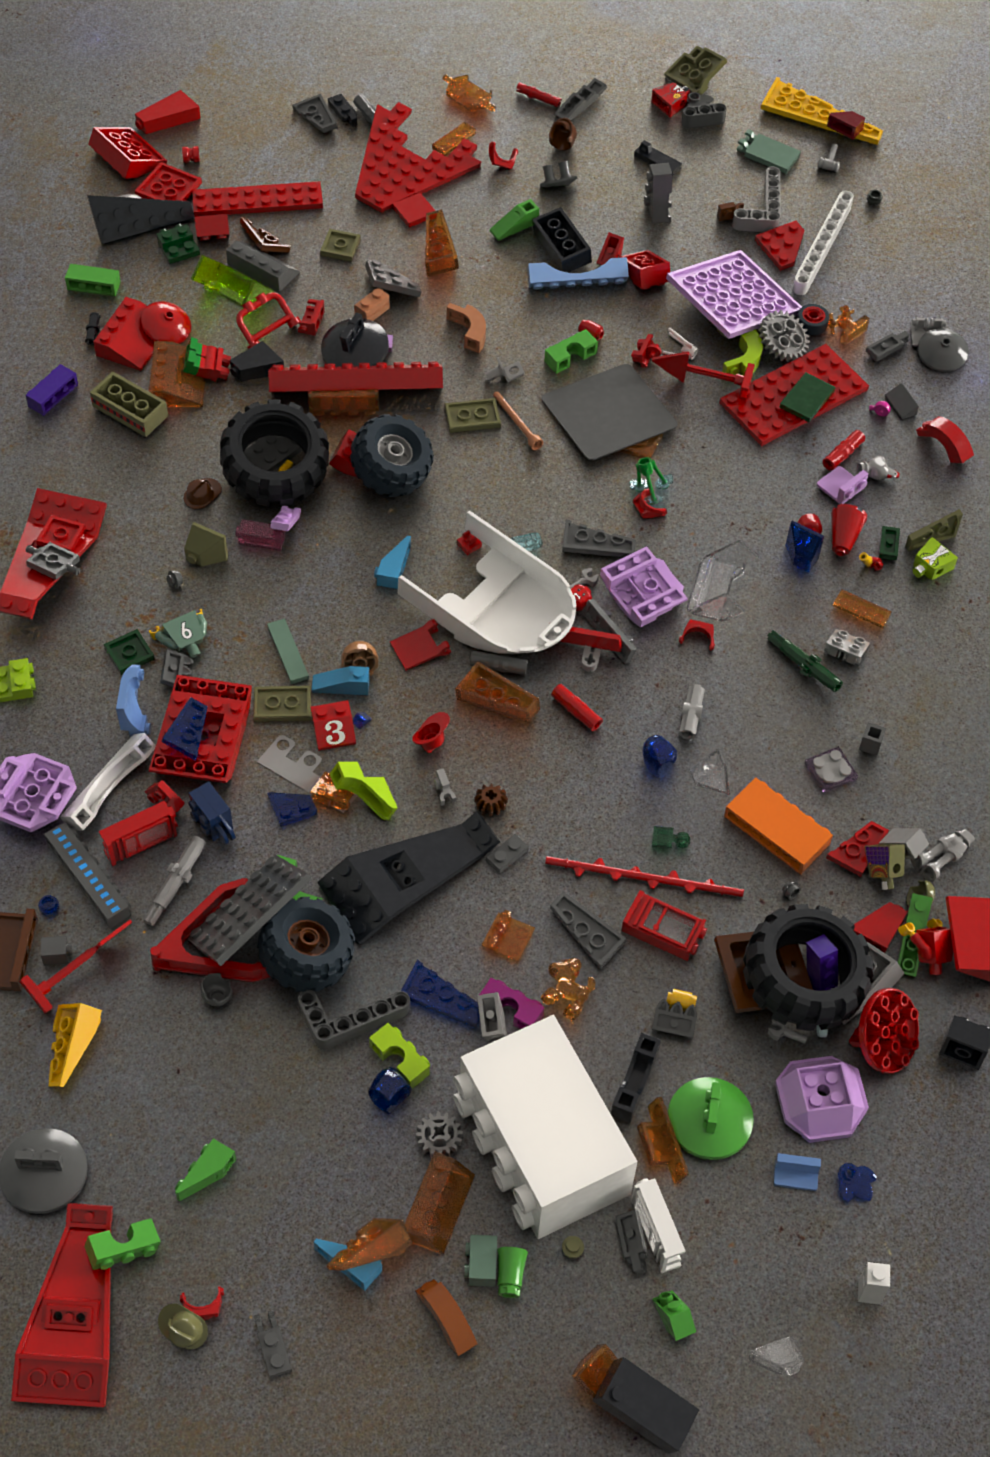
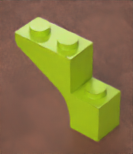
(371, 790)

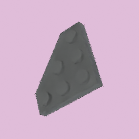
(386, 278)

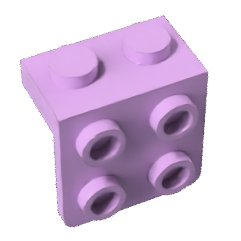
(842, 485)

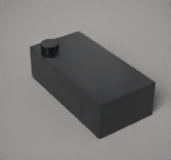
(562, 240)
(646, 1405)

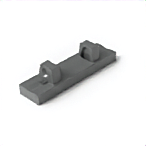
(602, 622)

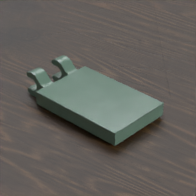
(768, 151)

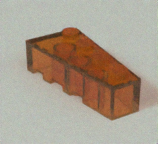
(439, 245)

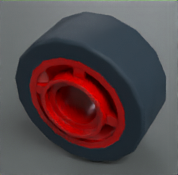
(814, 318)

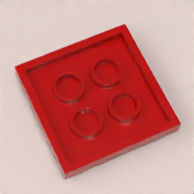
(168, 184)

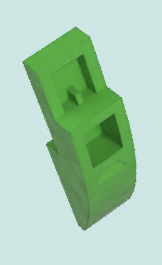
(918, 915)

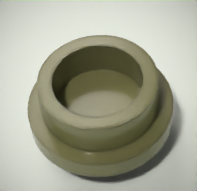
(573, 1247)

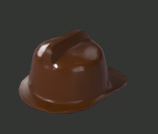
(201, 492)

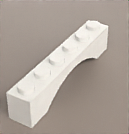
(87, 804)

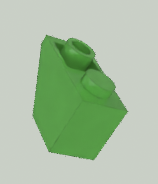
(674, 1315)

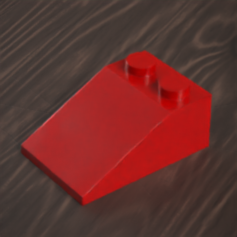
(647, 269)

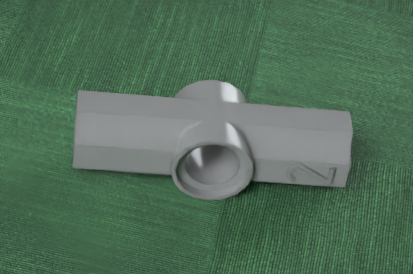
(691, 712)

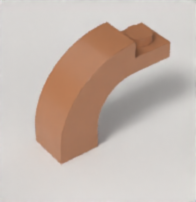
(473, 321)

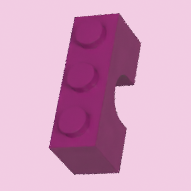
(527, 1010)

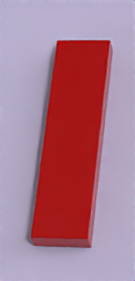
(593, 639)

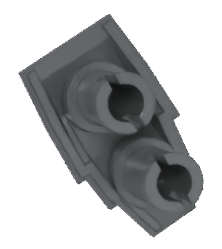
(566, 179)

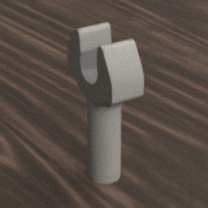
(592, 581)
(784, 1031)

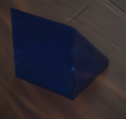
(361, 719)

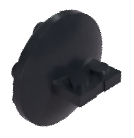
(355, 342)

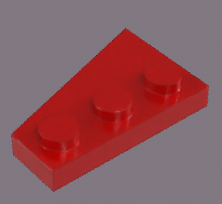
(852, 852)

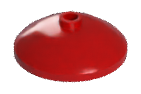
(166, 322)

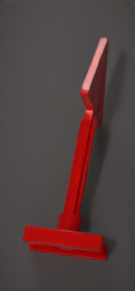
(678, 364)
(39, 991)

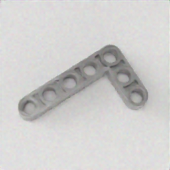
(766, 219)

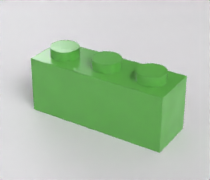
(92, 280)

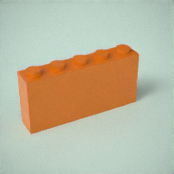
(778, 825)

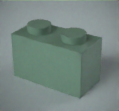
(482, 1261)

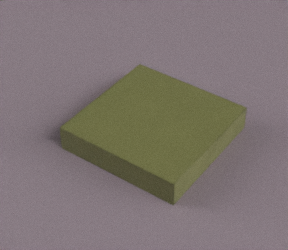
(340, 245)

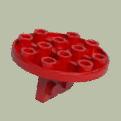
(887, 1030)

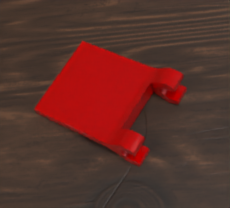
(419, 646)

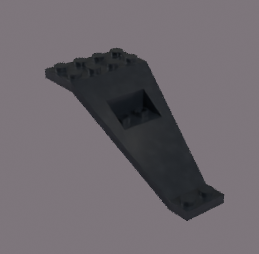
(372, 889)

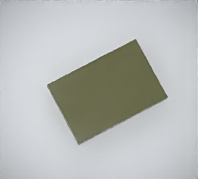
(472, 415)
(282, 703)

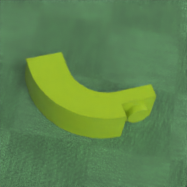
(752, 348)

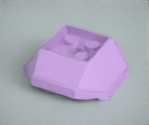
(35, 775)
(820, 1116)

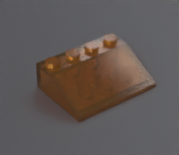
(170, 381)

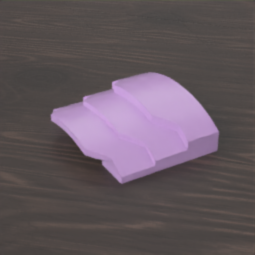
(642, 586)

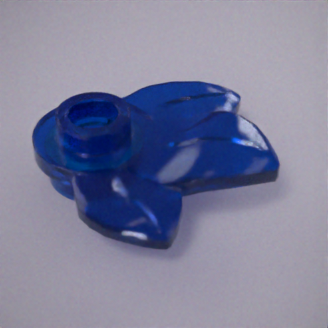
(856, 1185)

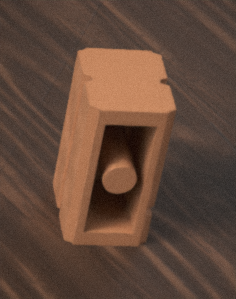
(373, 304)

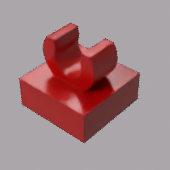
(469, 543)

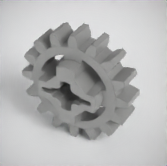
(439, 1125)

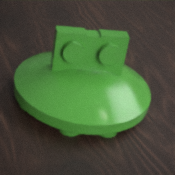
(711, 1118)

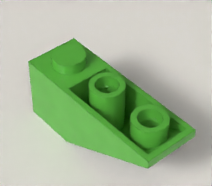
(516, 220)
(210, 1167)

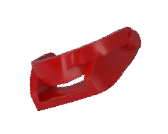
(497, 161)
(646, 510)
(695, 626)
(208, 1311)

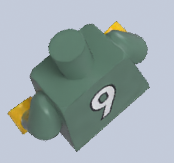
(183, 633)

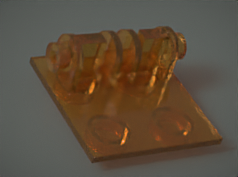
(325, 791)
(508, 936)

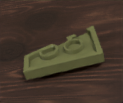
(940, 530)

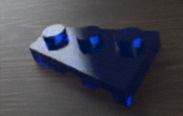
(187, 729)

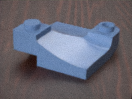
(127, 705)

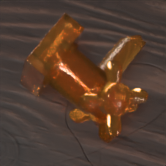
(850, 329)

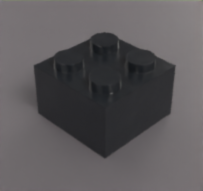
(966, 1042)

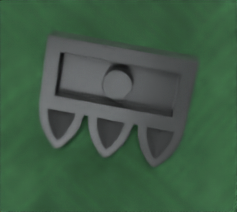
(174, 665)
(674, 1020)

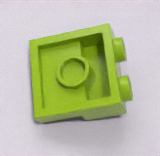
(16, 680)

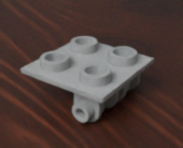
(920, 326)
(846, 643)

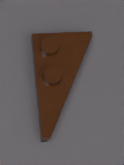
(263, 239)

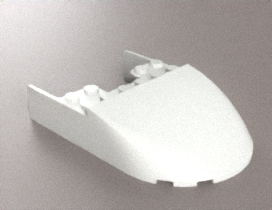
(510, 606)

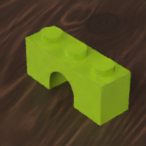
(389, 1042)

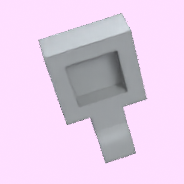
(441, 782)

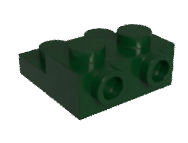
(177, 243)

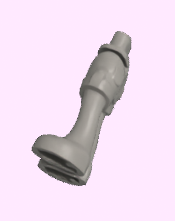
(951, 846)

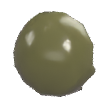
(925, 888)

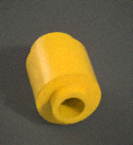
(684, 997)

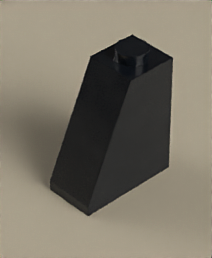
(254, 362)

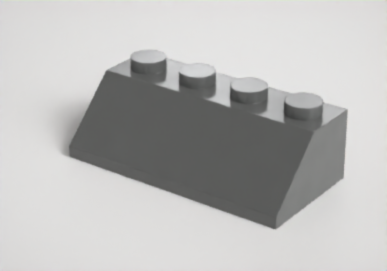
(260, 265)

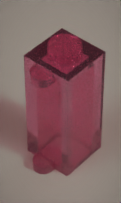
(259, 535)

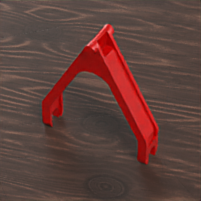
(172, 956)

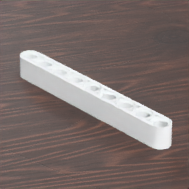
(823, 243)

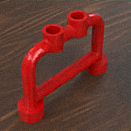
(260, 300)

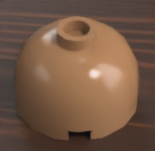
(360, 654)

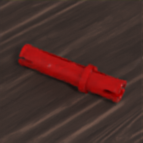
(535, 93)

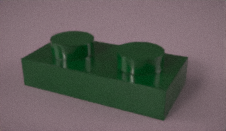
(889, 543)

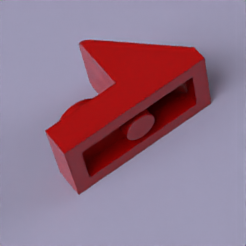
(611, 249)

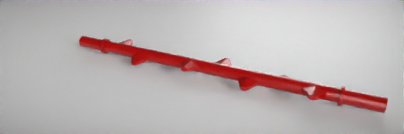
(635, 873)

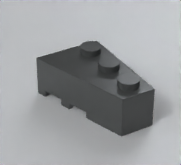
(658, 191)

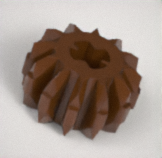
(490, 799)

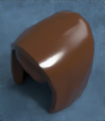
(562, 134)

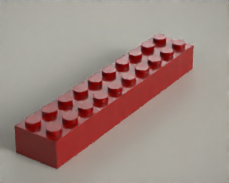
(355, 377)

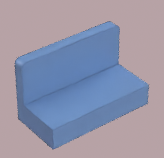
(796, 1172)

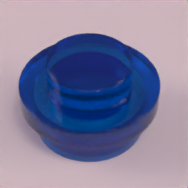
(48, 905)

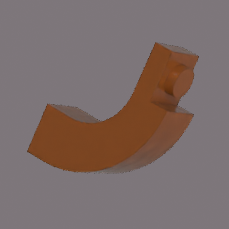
(448, 1315)

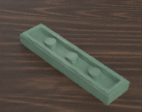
(288, 651)

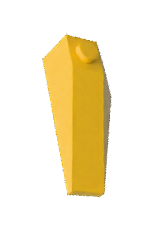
(74, 1030)

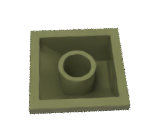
(205, 546)

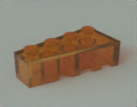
(496, 693)

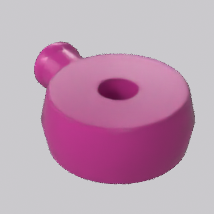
(881, 408)

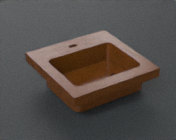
(731, 953)

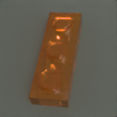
(453, 138)
(862, 608)

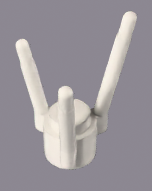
(687, 347)

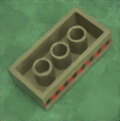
(129, 404)

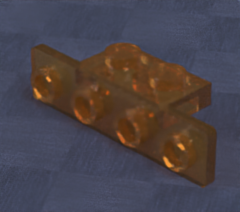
(661, 1142)

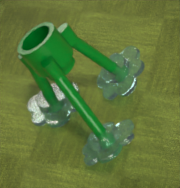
(645, 467)

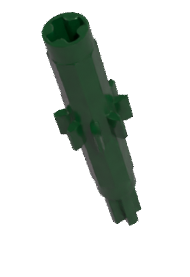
(809, 664)

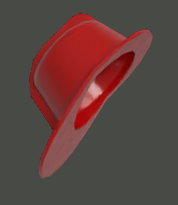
(432, 732)

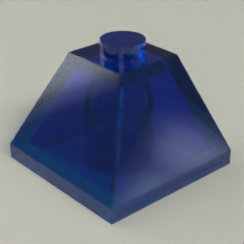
(803, 546)

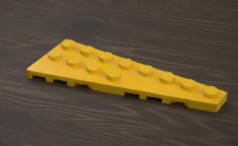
(797, 105)

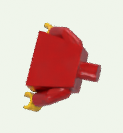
(933, 943)

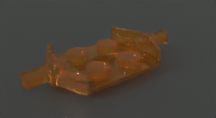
(468, 93)

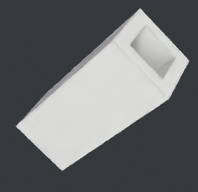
(874, 1283)

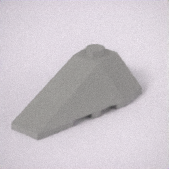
(886, 974)

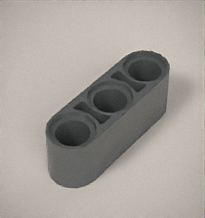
(703, 115)

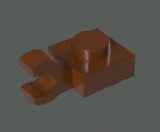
(726, 210)

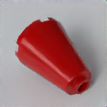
(846, 527)

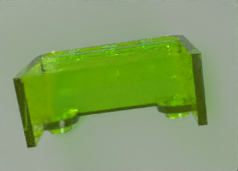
(228, 281)

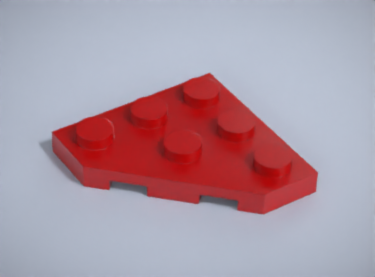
(782, 244)

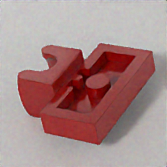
(162, 792)

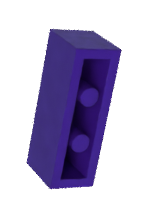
(51, 389)
(822, 963)

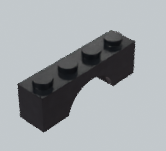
(636, 1077)

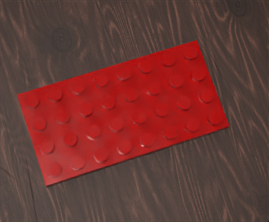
(761, 410)

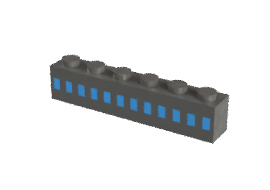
(88, 875)

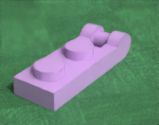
(286, 518)

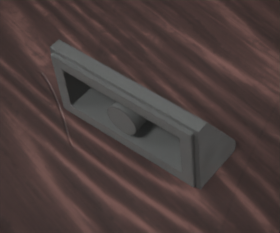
(902, 401)

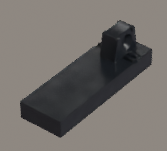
(653, 156)

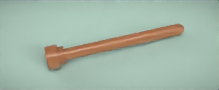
(534, 441)

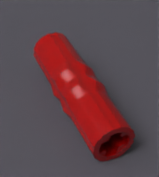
(843, 450)
(578, 708)

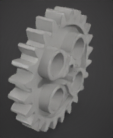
(784, 335)

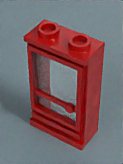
(139, 832)
(664, 926)

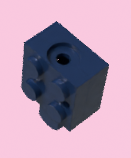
(211, 813)

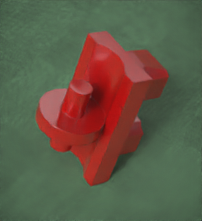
(647, 351)

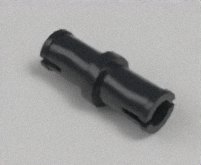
(92, 328)

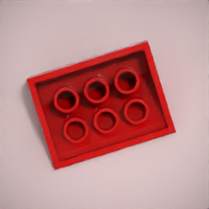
(125, 151)
(124, 338)
(970, 934)

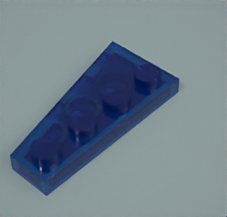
(434, 993)

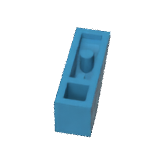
(393, 565)
(346, 680)
(360, 1275)

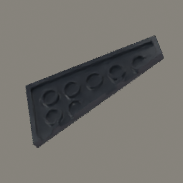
(129, 216)

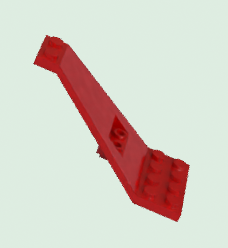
(26, 586)
(69, 1357)

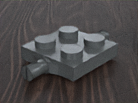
(52, 560)

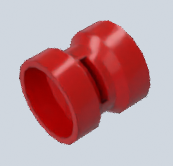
(190, 154)

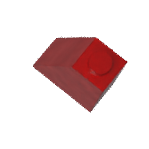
(881, 925)

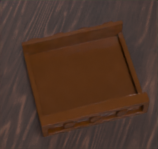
(15, 947)

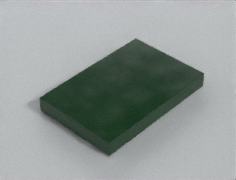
(807, 397)

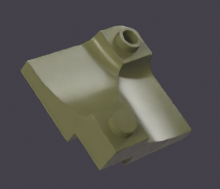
(696, 69)

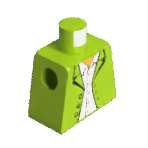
(933, 560)

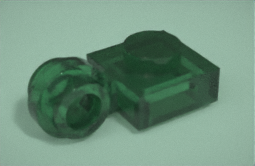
(664, 837)

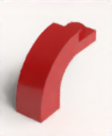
(950, 437)

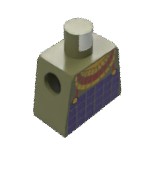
(886, 862)

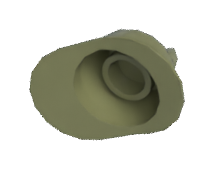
(182, 1326)

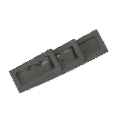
(581, 100)

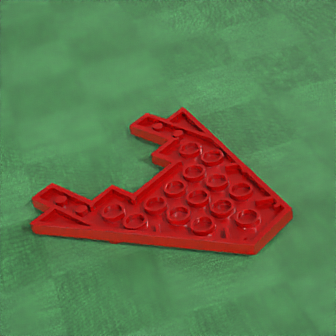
(396, 173)

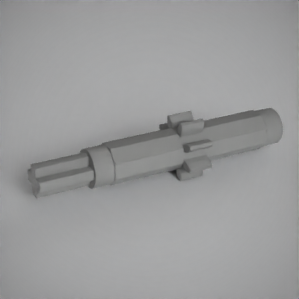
(178, 873)

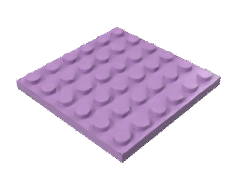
(732, 292)

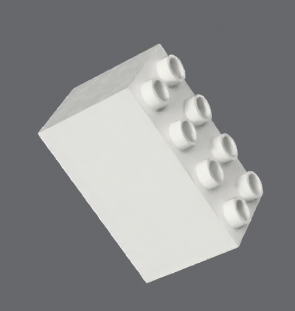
(544, 1127)

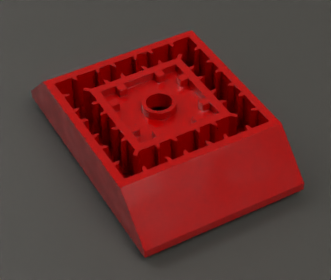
(223, 725)

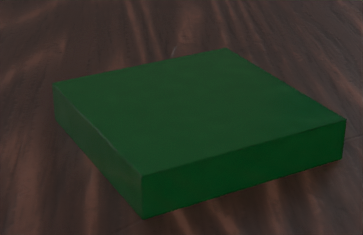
(129, 650)

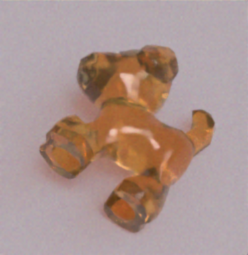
(566, 973)

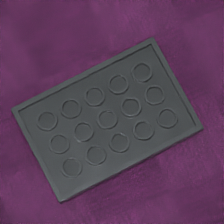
(248, 909)

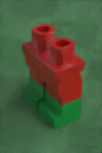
(206, 361)

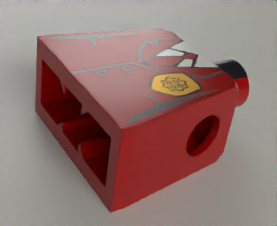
(670, 98)

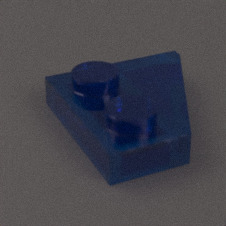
(291, 807)

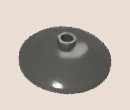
(943, 356)

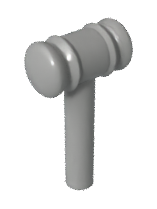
(828, 163)

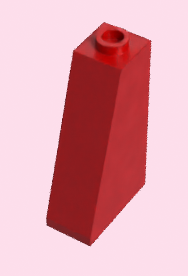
(167, 113)

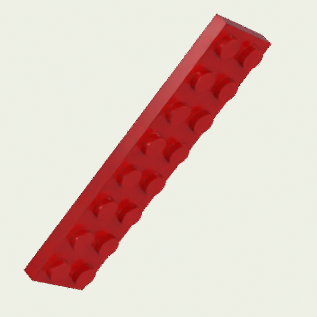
(257, 199)

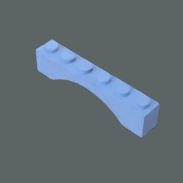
(544, 275)

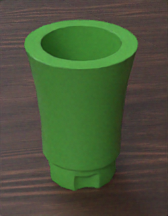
(510, 1271)

